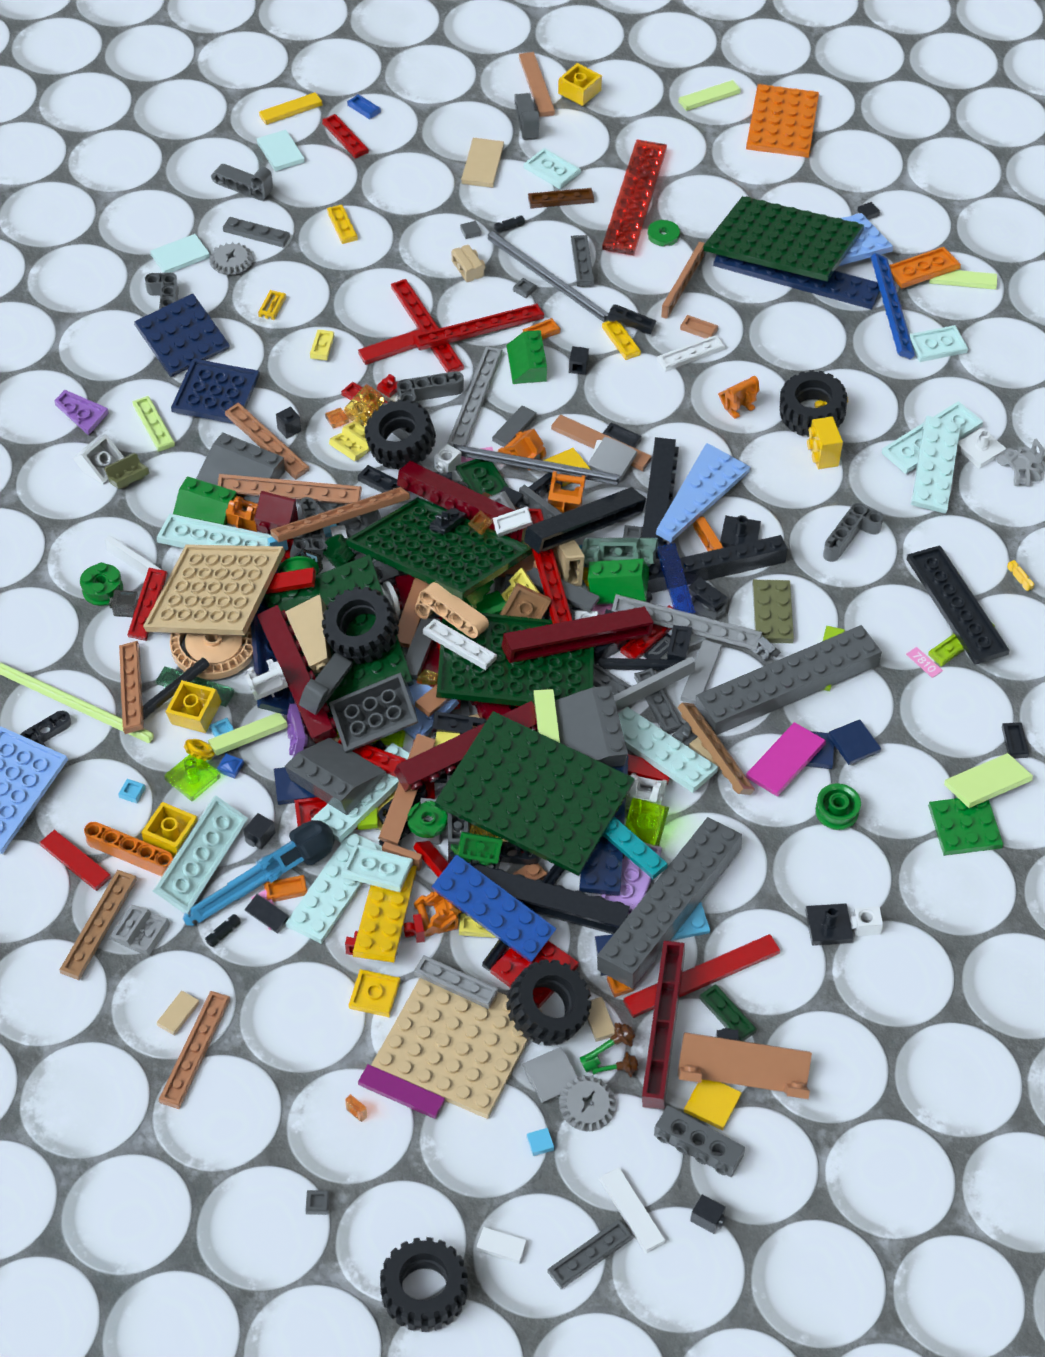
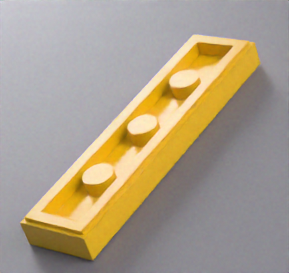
(290, 108)

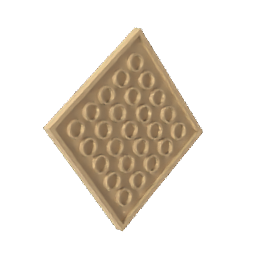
(214, 589)
(453, 1047)

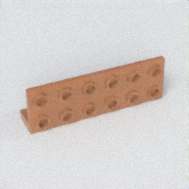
(744, 1064)

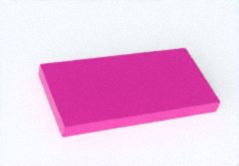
(785, 759)

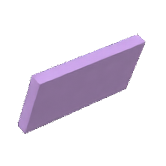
(633, 882)

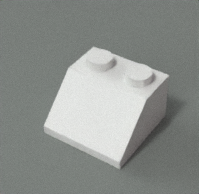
(97, 456)

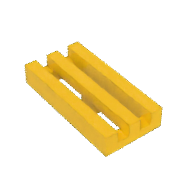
(269, 313)

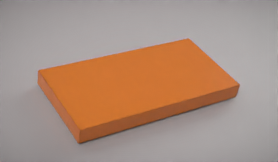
(924, 267)

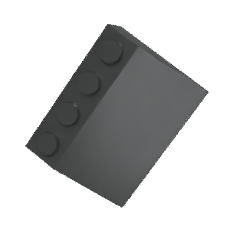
(240, 458)
(374, 712)
(592, 725)
(334, 775)

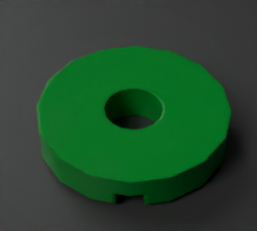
(666, 226)
(427, 829)

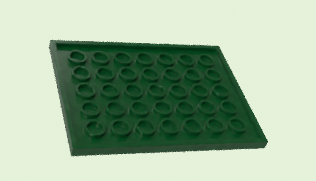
(784, 238)
(456, 561)
(330, 584)
(515, 681)
(535, 793)

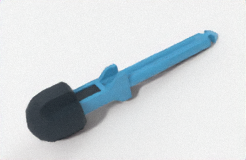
(308, 845)

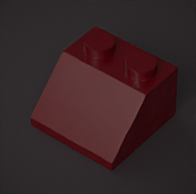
(274, 512)

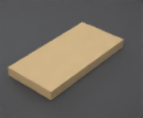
(482, 162)

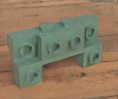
(619, 549)

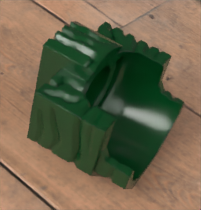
(338, 551)

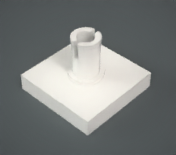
(980, 448)

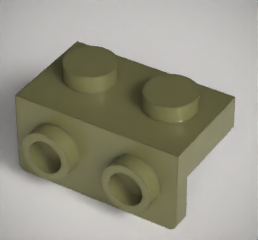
(126, 471)

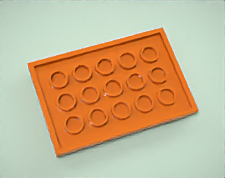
(782, 120)

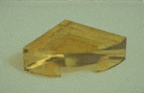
(427, 678)

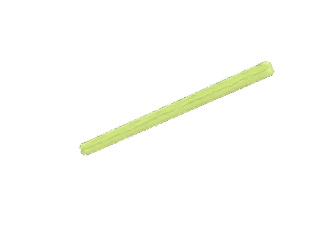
(71, 701)

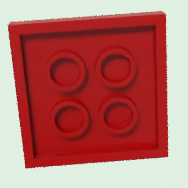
(513, 964)

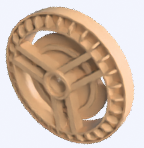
(216, 649)

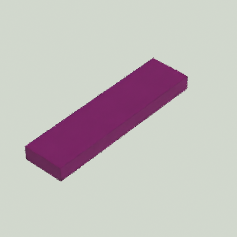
(401, 1091)

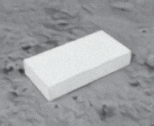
(512, 521)
(501, 1245)

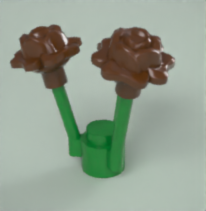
(629, 1064)

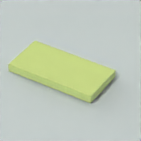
(988, 780)

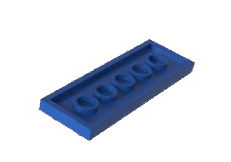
(493, 908)

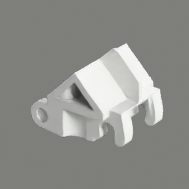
(268, 682)
(654, 796)

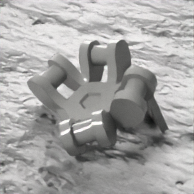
(1024, 461)

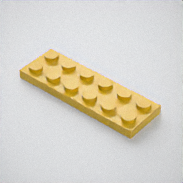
(383, 921)

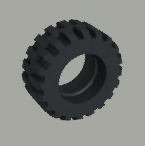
(811, 386)
(396, 416)
(351, 605)
(531, 1019)
(419, 1256)

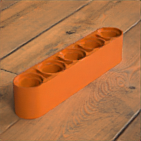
(122, 842)

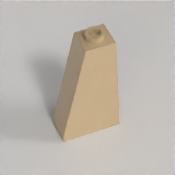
(570, 562)
(307, 626)

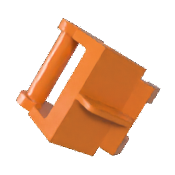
(740, 394)
(525, 444)
(565, 499)
(239, 517)
(445, 917)

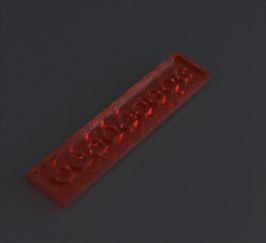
(634, 197)

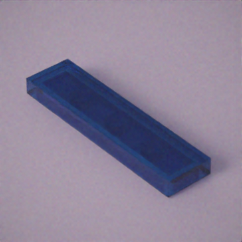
(675, 578)

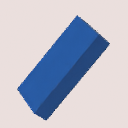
(363, 106)

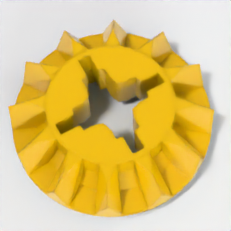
(199, 749)

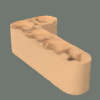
(452, 609)

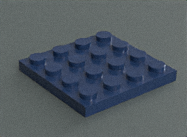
(180, 334)
(213, 389)

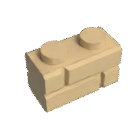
(468, 263)

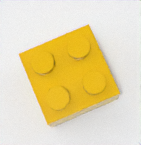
(580, 84)
(825, 442)
(193, 706)
(168, 828)

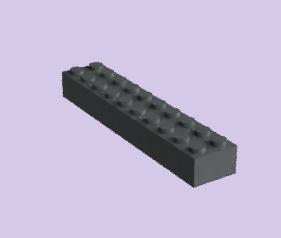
(788, 679)
(669, 902)

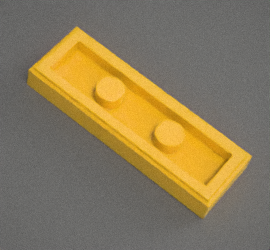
(342, 224)
(621, 339)

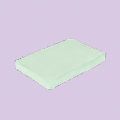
(280, 150)
(552, 168)
(180, 254)
(938, 343)
(377, 868)

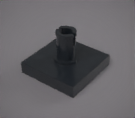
(739, 530)
(829, 924)

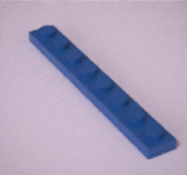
(892, 306)

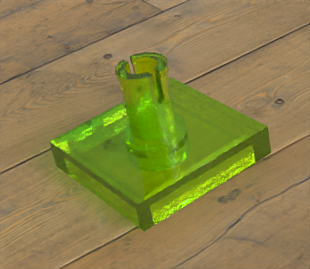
(192, 777)
(647, 820)

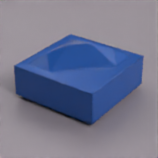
(230, 766)

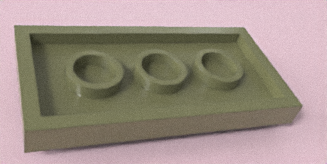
(773, 610)

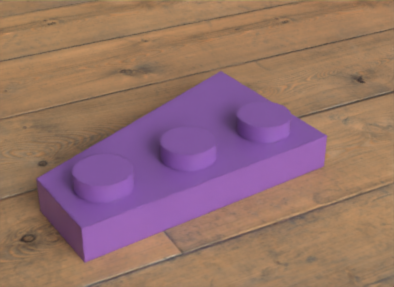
(81, 410)
(295, 730)

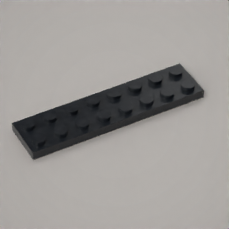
(957, 605)

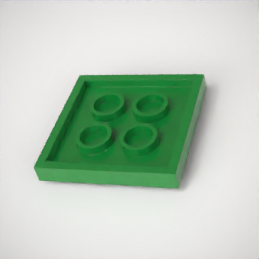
(964, 828)

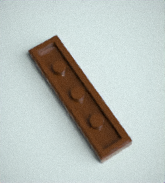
(560, 198)

